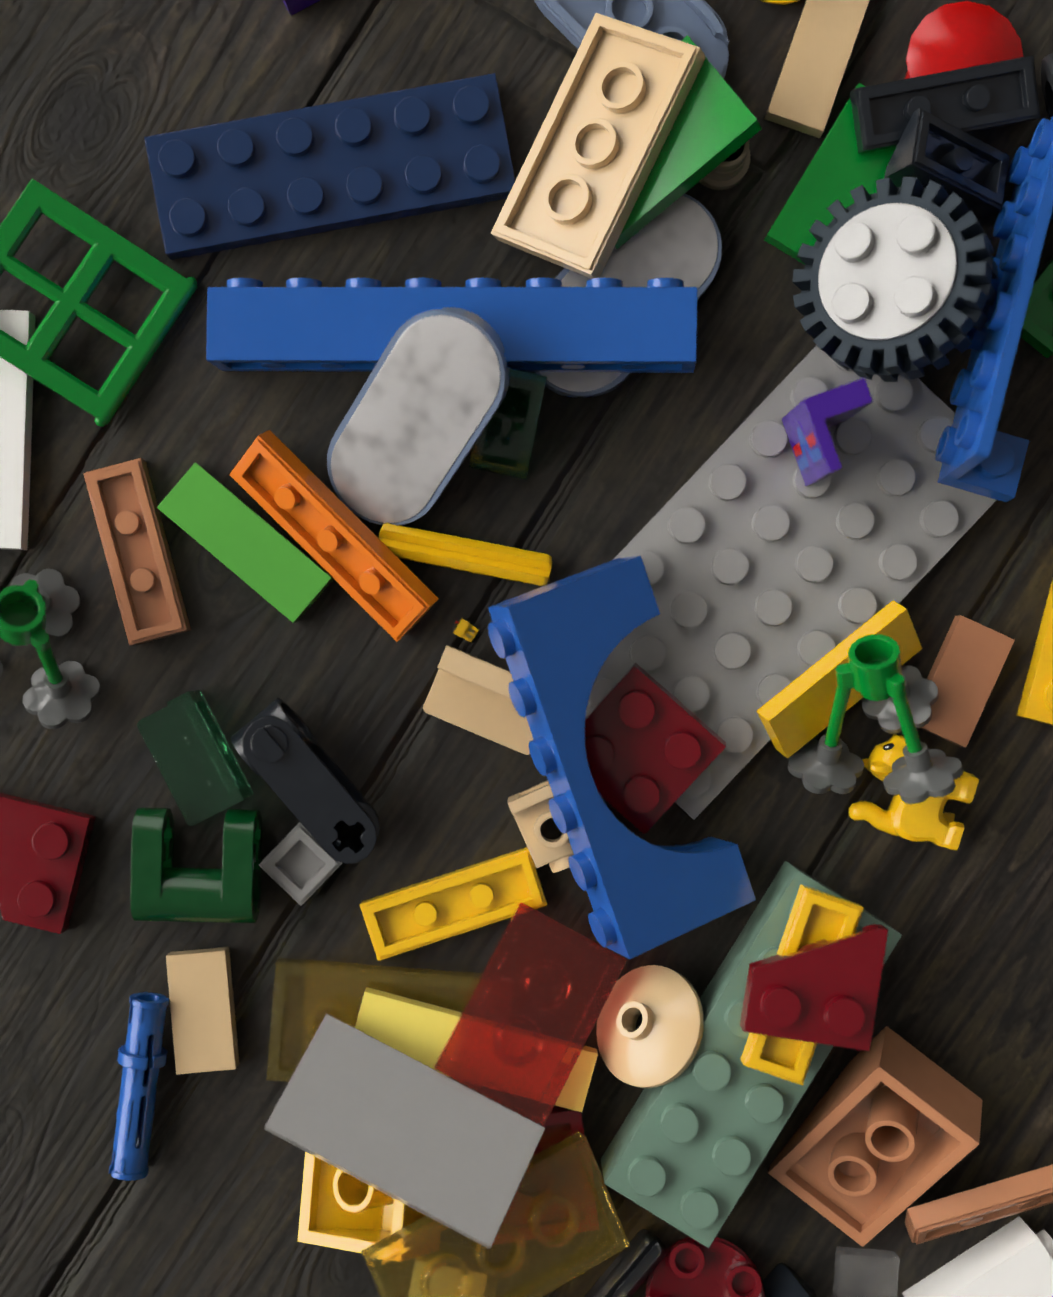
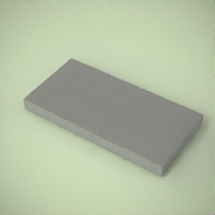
(406, 1130)

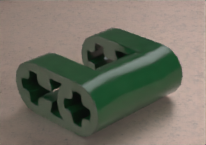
(195, 894)

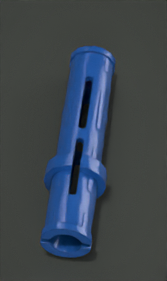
(141, 1063)

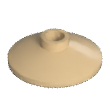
(668, 1030)

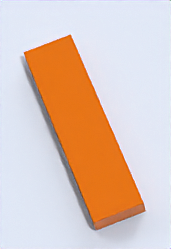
(333, 535)

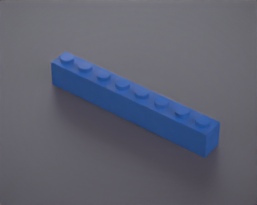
(538, 324)

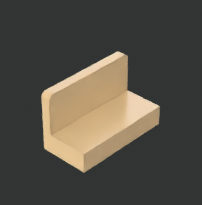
(477, 699)

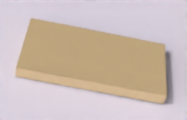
(598, 145)

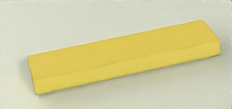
(424, 1028)

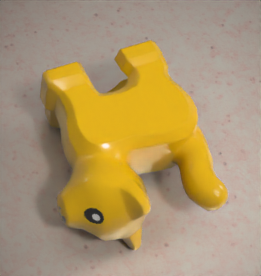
(913, 821)

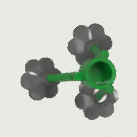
(27, 615)
(900, 703)

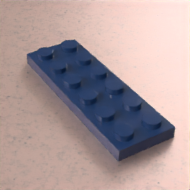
(330, 166)

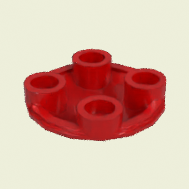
(960, 38)

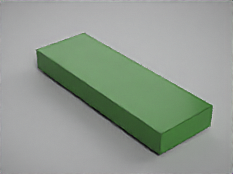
(245, 543)

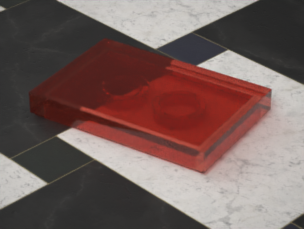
(530, 1014)

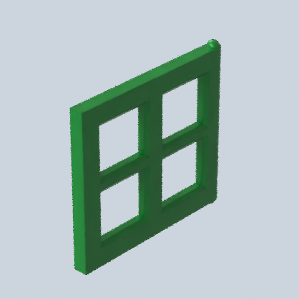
(72, 300)

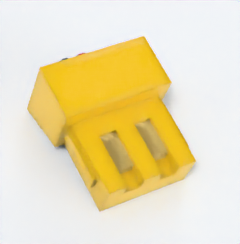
(465, 630)

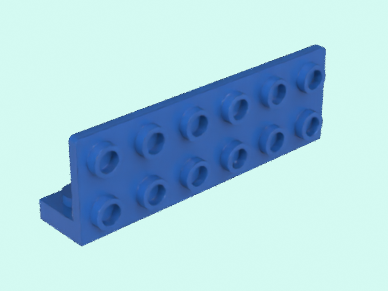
(971, 449)

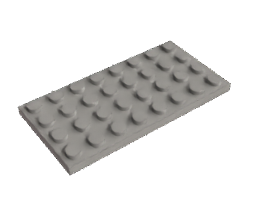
(776, 572)

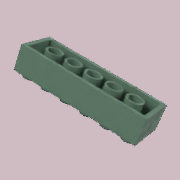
(705, 1134)

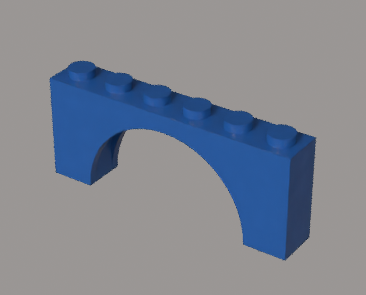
(554, 652)

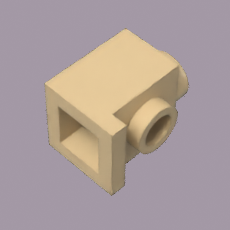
(530, 811)

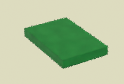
(704, 135)
(829, 177)

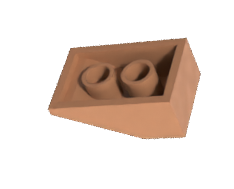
(879, 1137)

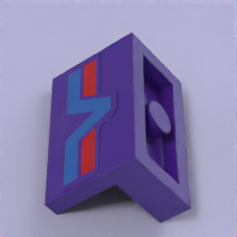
(809, 424)

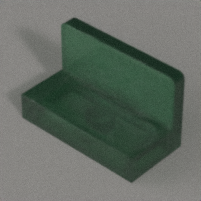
(194, 757)

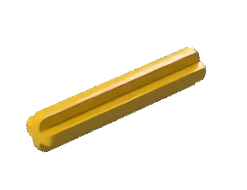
(467, 554)

